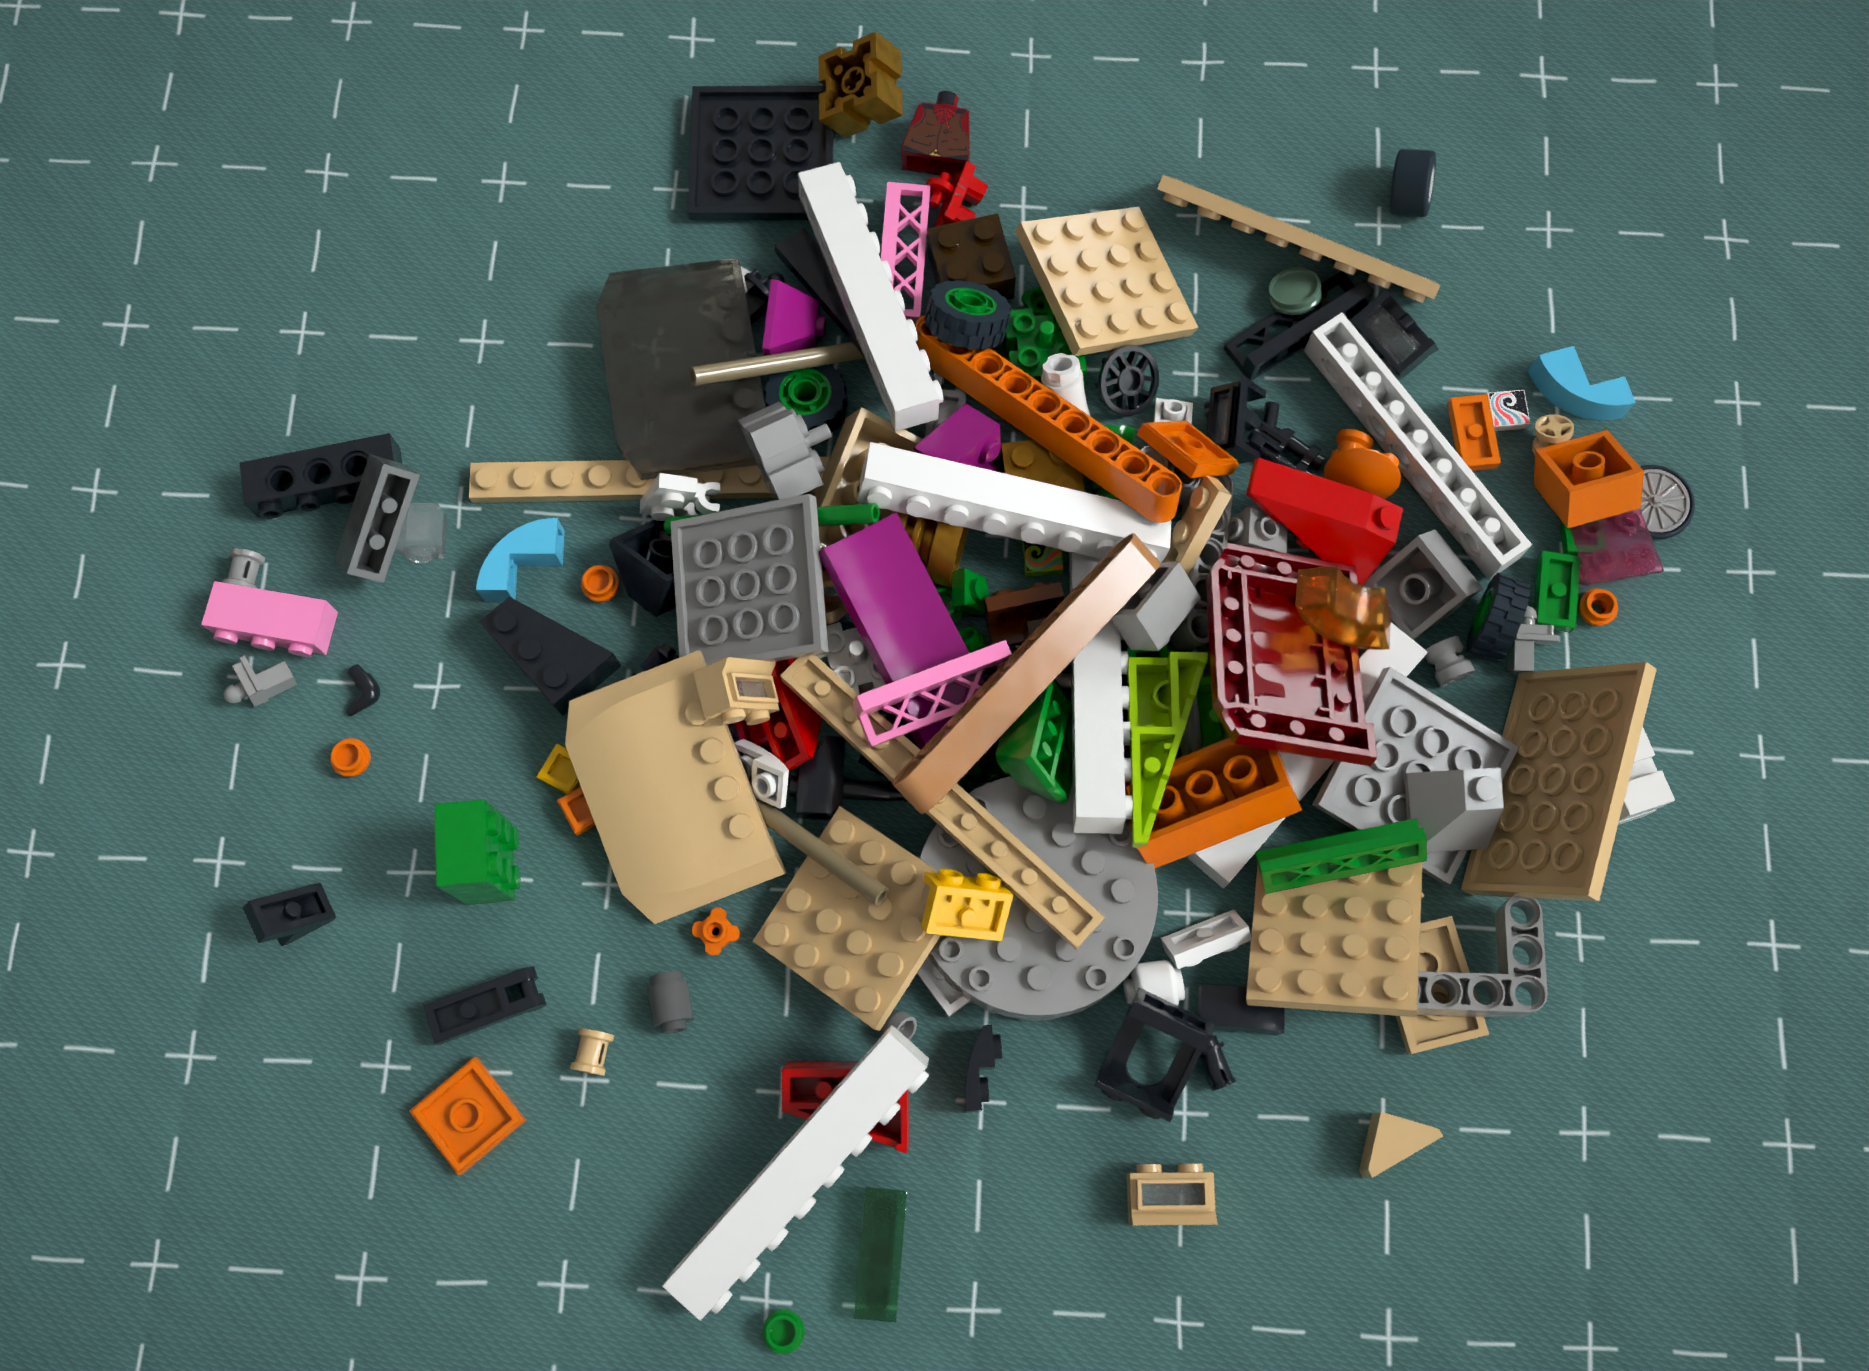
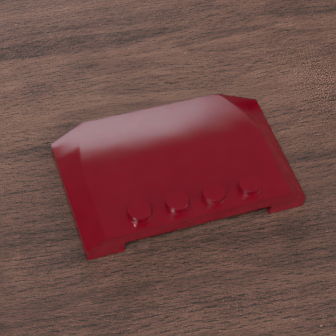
(1274, 674)

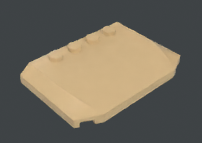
(668, 792)

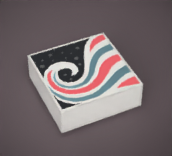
(1509, 410)

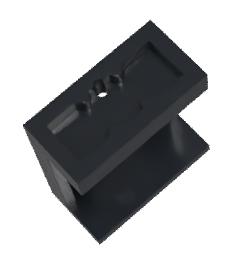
(1160, 1098)

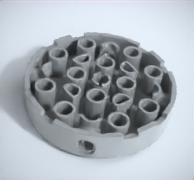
(1033, 968)

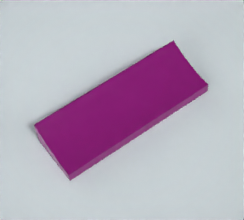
(896, 611)

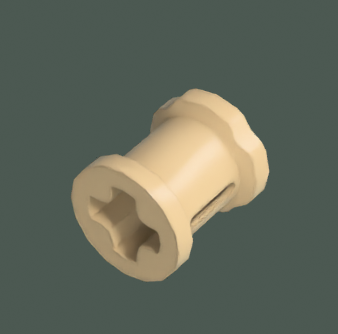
(591, 1051)

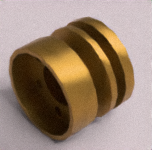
(937, 545)

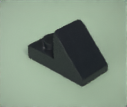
(289, 914)

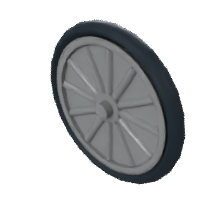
(1665, 502)

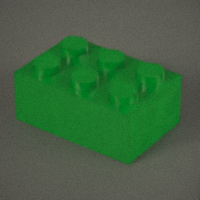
(475, 852)

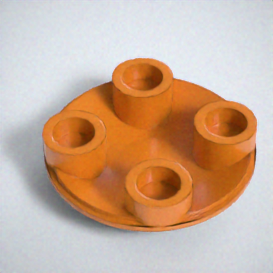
(1364, 470)

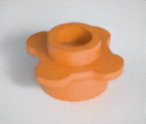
(715, 943)

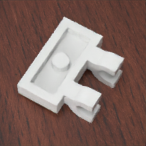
(677, 496)

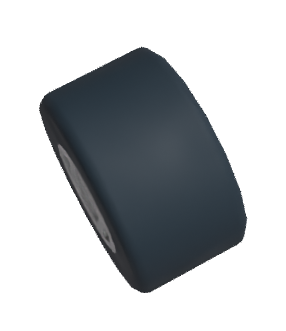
(1413, 182)

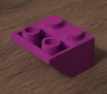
(965, 439)

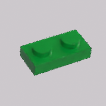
(1557, 590)

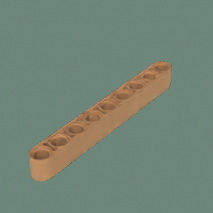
(1025, 674)

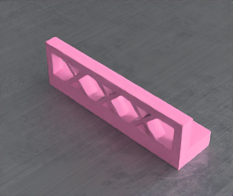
(891, 241)
(919, 685)

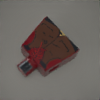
(937, 137)

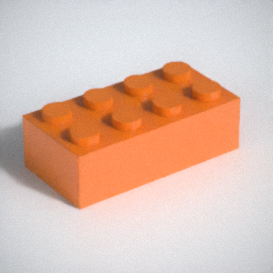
(1217, 798)

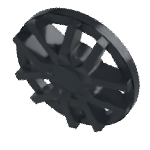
(1127, 380)

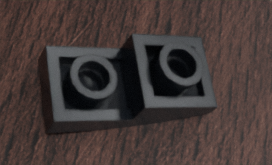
(1229, 1011)
(983, 1057)

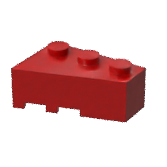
(810, 1082)

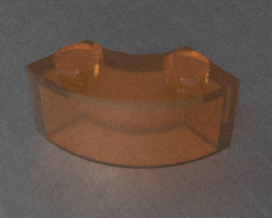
(1343, 609)

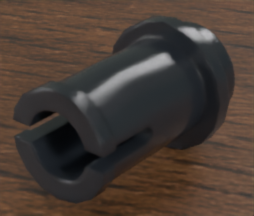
(1216, 1065)

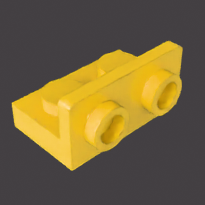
(966, 905)

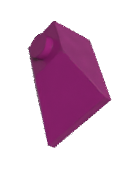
(791, 320)

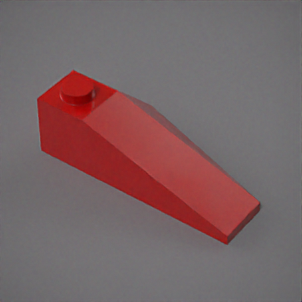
(1327, 516)

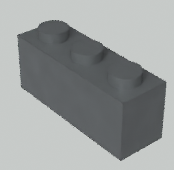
(376, 518)

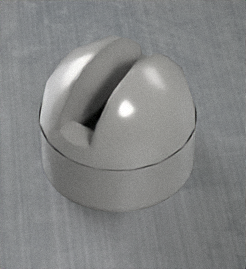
(902, 1022)

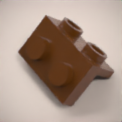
(1009, 610)

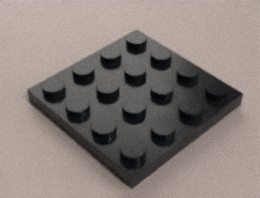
(751, 148)

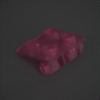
(1615, 548)

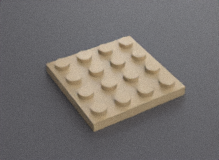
(1105, 280)
(842, 940)
(1339, 944)

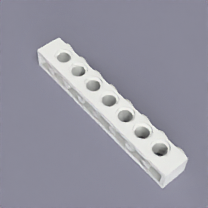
(1422, 450)

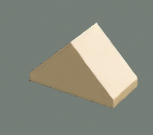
(1391, 1141)

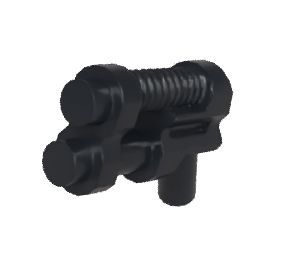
(1273, 441)

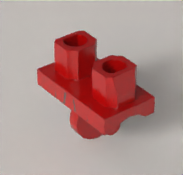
(963, 186)

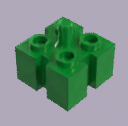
(1033, 339)

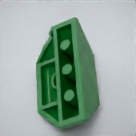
(1040, 746)

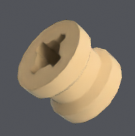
(1552, 430)

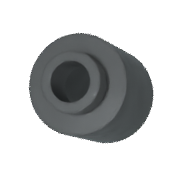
(670, 1002)

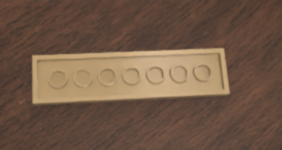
(1311, 245)

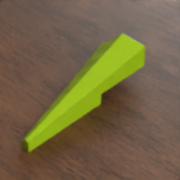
(1157, 713)

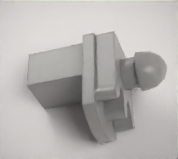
(1522, 649)
(258, 686)

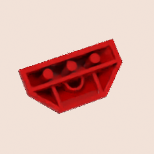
(791, 730)

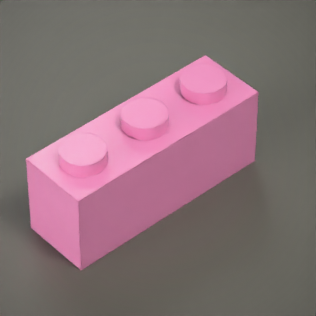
(269, 619)

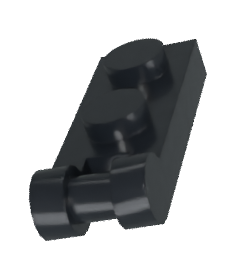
(483, 1006)

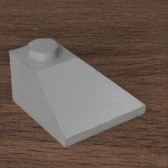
(1455, 806)

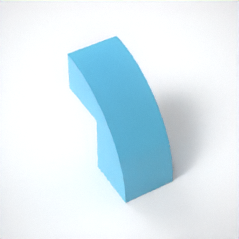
(1564, 384)
(528, 545)

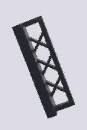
(1297, 336)

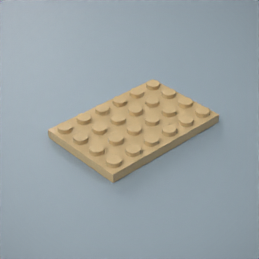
(1564, 783)

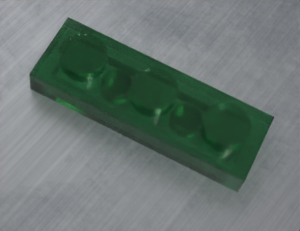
(880, 1254)

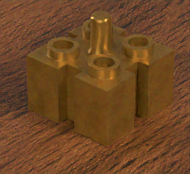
(860, 85)

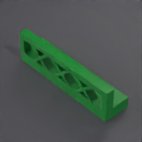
(1342, 856)

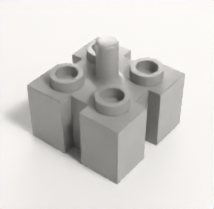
(783, 450)

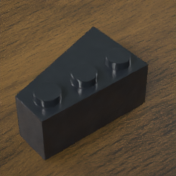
(548, 653)

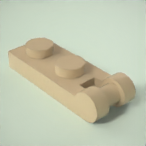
(1198, 522)

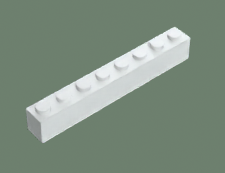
(869, 298)
(1003, 504)
(1098, 725)
(1228, 857)
(796, 1173)

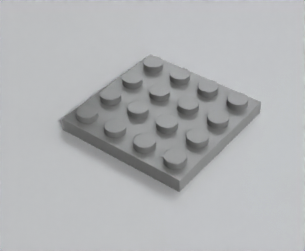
(750, 582)
(1412, 735)

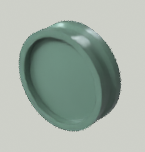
(1295, 291)

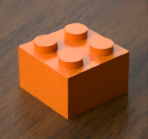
(1588, 478)

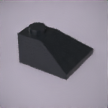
(646, 566)

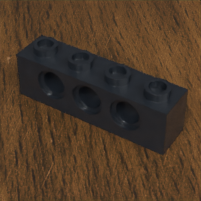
(266, 476)

